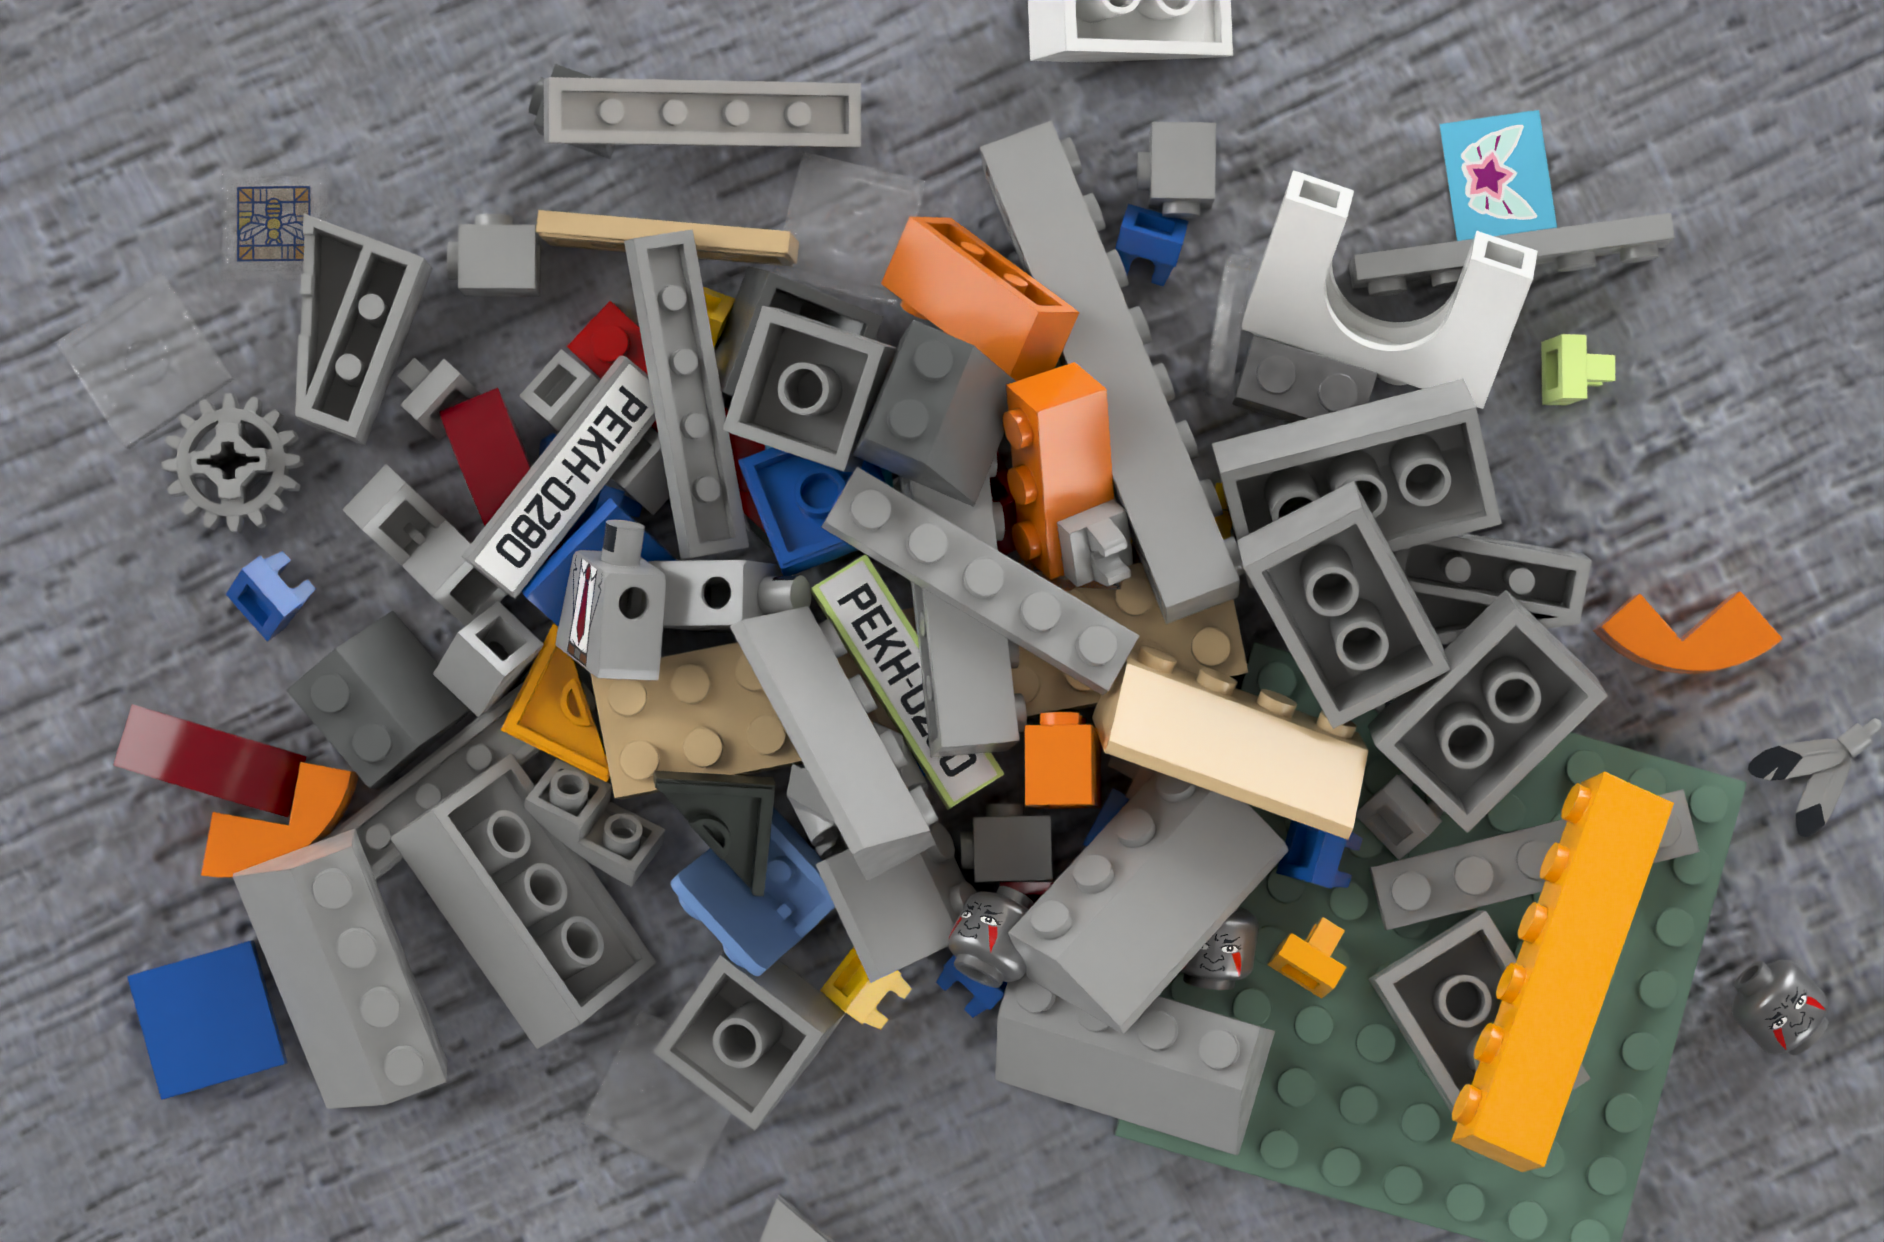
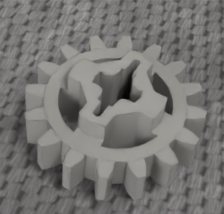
(232, 435)

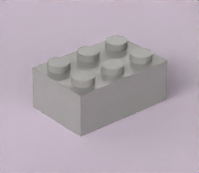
(1343, 605)
(1490, 716)
(1447, 997)

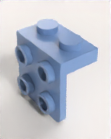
(752, 927)

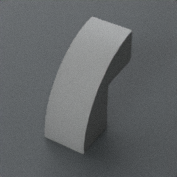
(556, 397)
(422, 544)

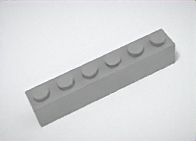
(962, 660)

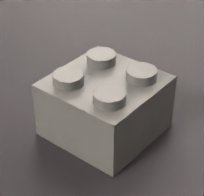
(807, 388)

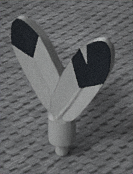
(1826, 761)

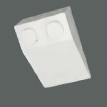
(1129, 30)

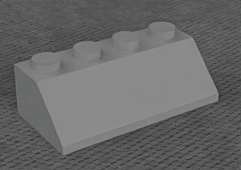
(1409, 454)
(836, 739)
(1144, 898)
(523, 903)
(343, 974)
(1168, 1072)

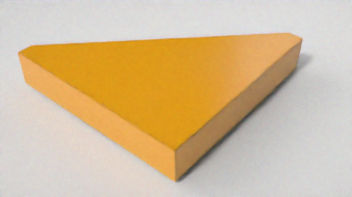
(555, 712)

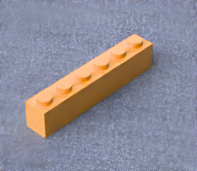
(1560, 972)

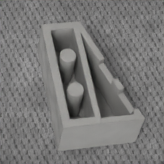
(353, 325)
(1468, 571)

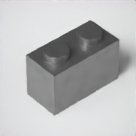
(1298, 383)

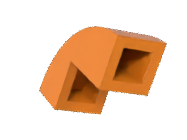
(1722, 639)
(317, 808)

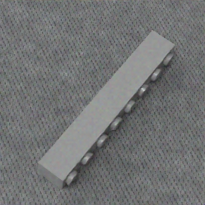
(1150, 453)

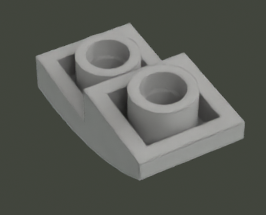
(580, 815)

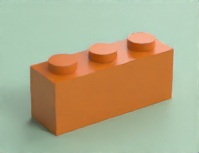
(978, 296)
(1058, 457)
(1062, 763)

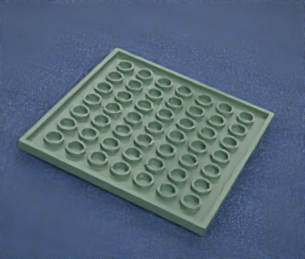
(1342, 1089)

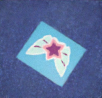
(1498, 175)

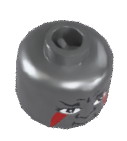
(982, 937)
(1226, 955)
(1780, 1007)

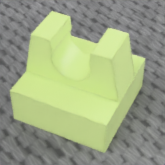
(1570, 369)

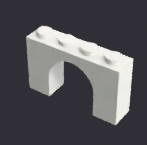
(1303, 307)

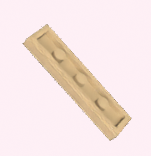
(711, 241)

